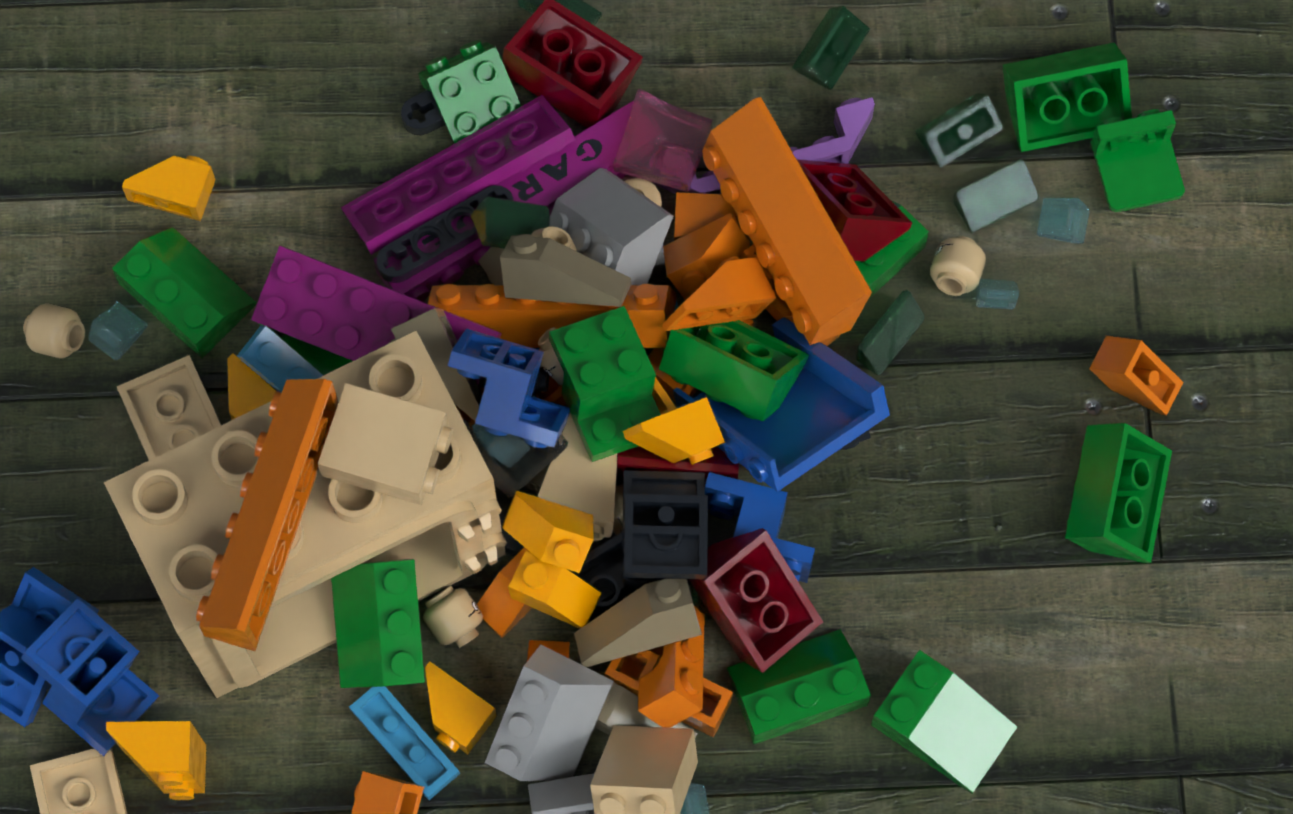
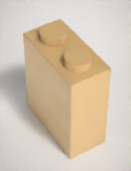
(385, 444)
(644, 770)

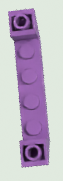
(850, 122)

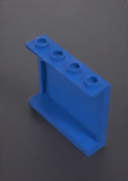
(819, 416)

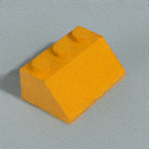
(166, 753)

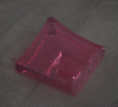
(662, 142)

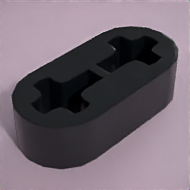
(423, 102)

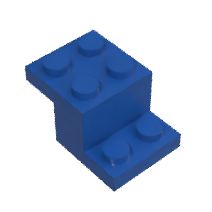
(507, 395)
(757, 509)
(33, 610)
(89, 675)

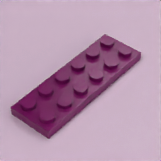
(458, 173)
(338, 307)

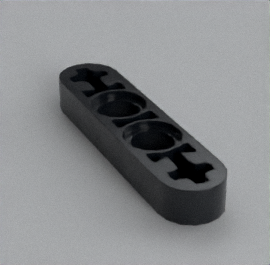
(441, 228)

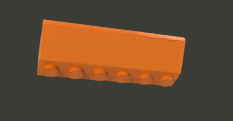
(786, 223)
(527, 320)
(269, 513)

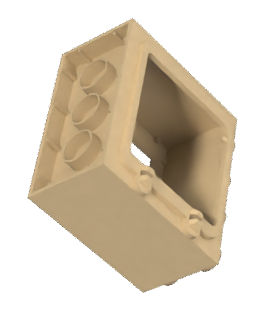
(184, 499)

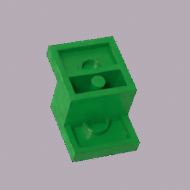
(605, 380)

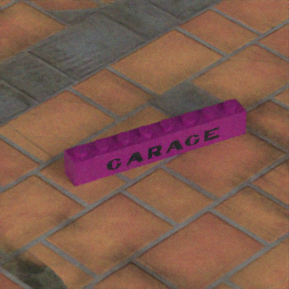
(537, 185)

